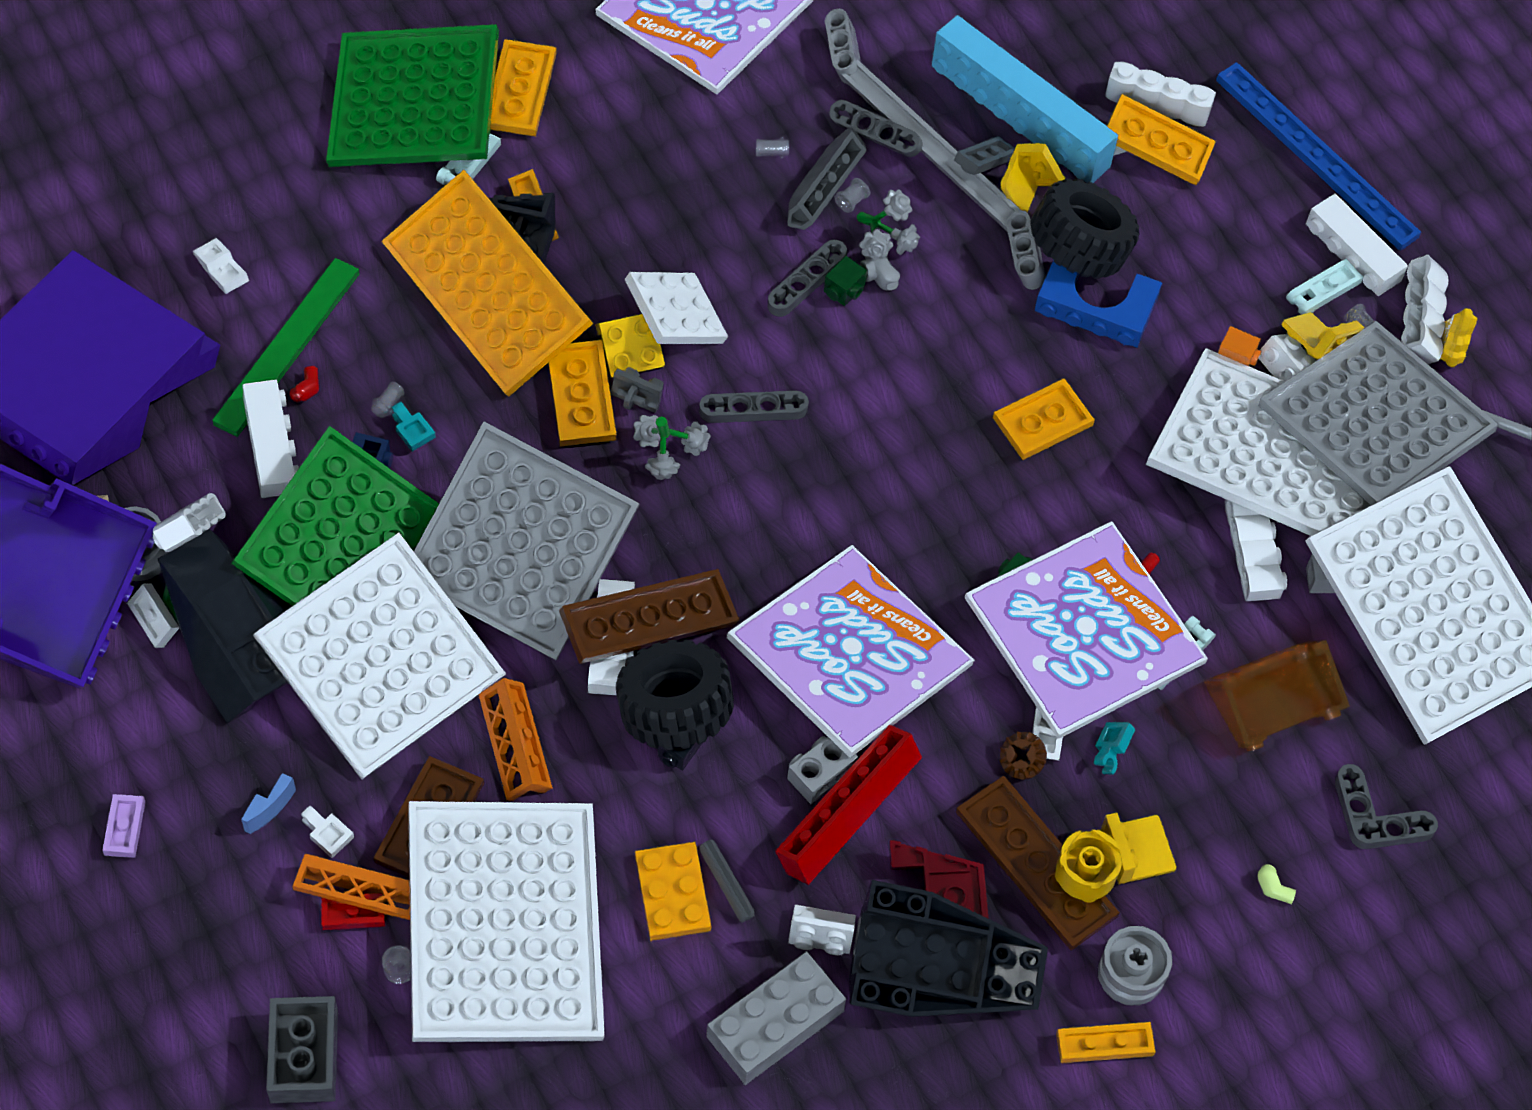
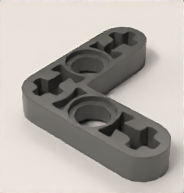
(1369, 822)

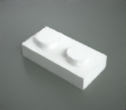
(153, 615)

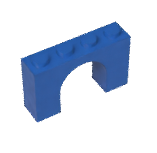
(1121, 322)

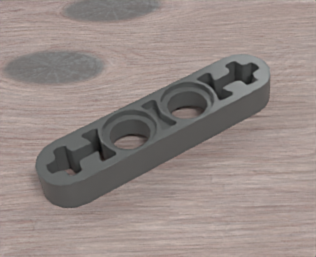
(874, 131)
(803, 275)
(754, 411)

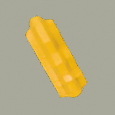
(1457, 337)

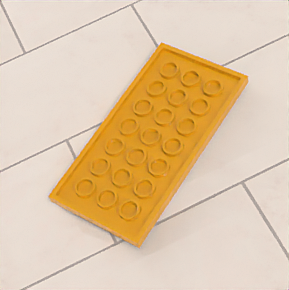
(487, 283)

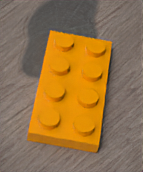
(521, 86)
(1160, 139)
(582, 394)

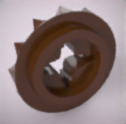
(1036, 755)

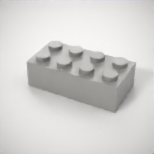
(775, 1018)

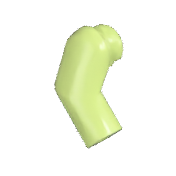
(1271, 885)

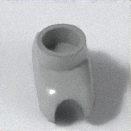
(881, 272)

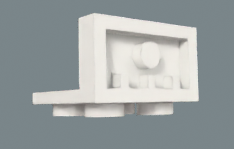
(821, 930)

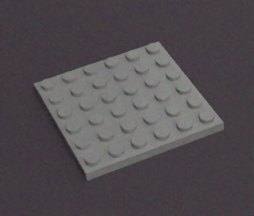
(1377, 414)
(522, 538)

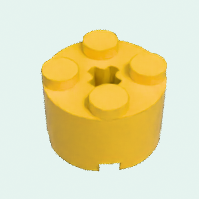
(1077, 876)

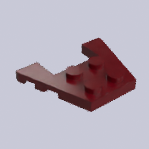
(945, 875)

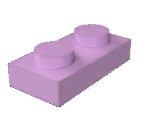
(124, 826)

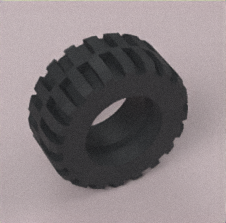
(1084, 228)
(677, 719)

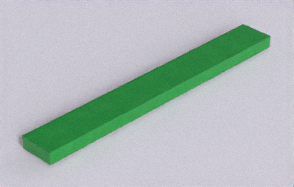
(290, 340)

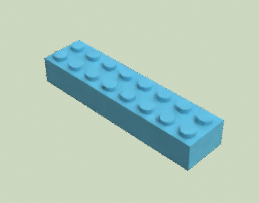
(1024, 99)

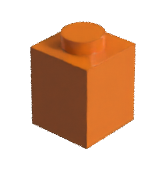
(1240, 347)

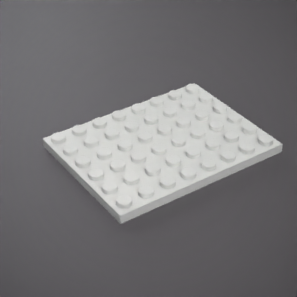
(1243, 455)
(1432, 602)
(504, 922)

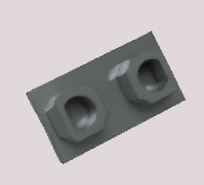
(637, 391)

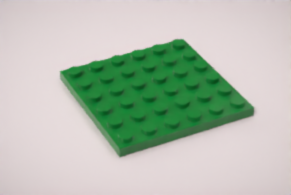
(413, 96)
(330, 518)

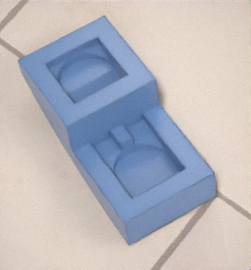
(265, 809)

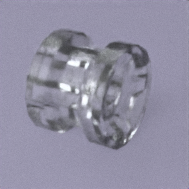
(397, 957)

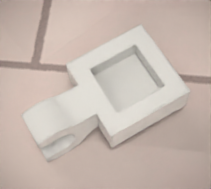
(328, 833)

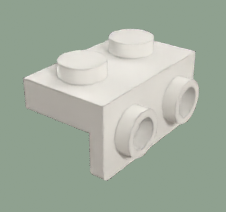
(1284, 357)

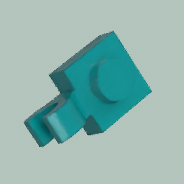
(412, 429)
(1112, 741)

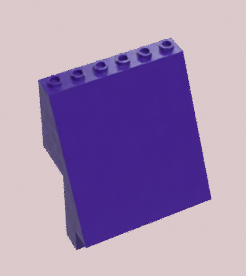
(84, 366)
(63, 574)

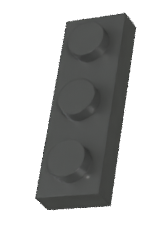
(984, 156)

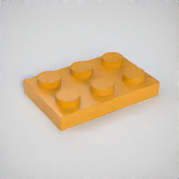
(1043, 419)
(672, 891)

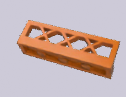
(519, 733)
(355, 879)

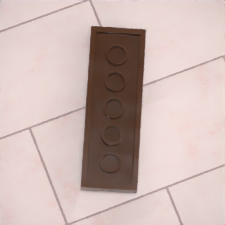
(648, 615)
(1029, 857)

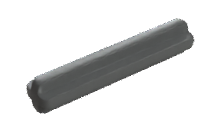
(726, 880)

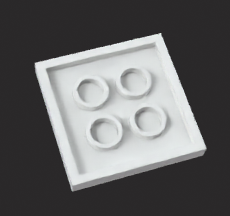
(676, 308)

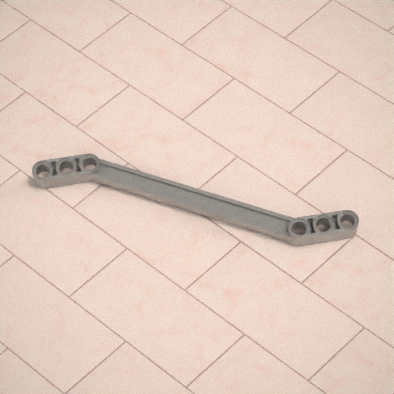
(851, 71)

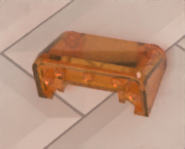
(1278, 692)

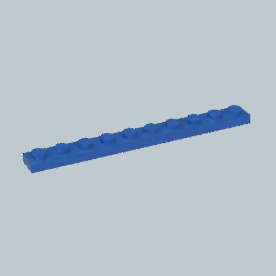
(1318, 156)

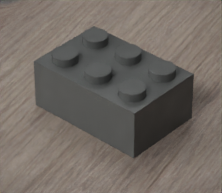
(302, 1049)

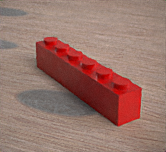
(848, 804)

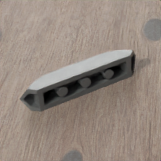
(825, 179)

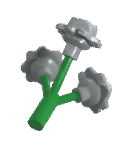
(877, 243)
(655, 429)

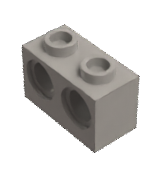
(827, 771)

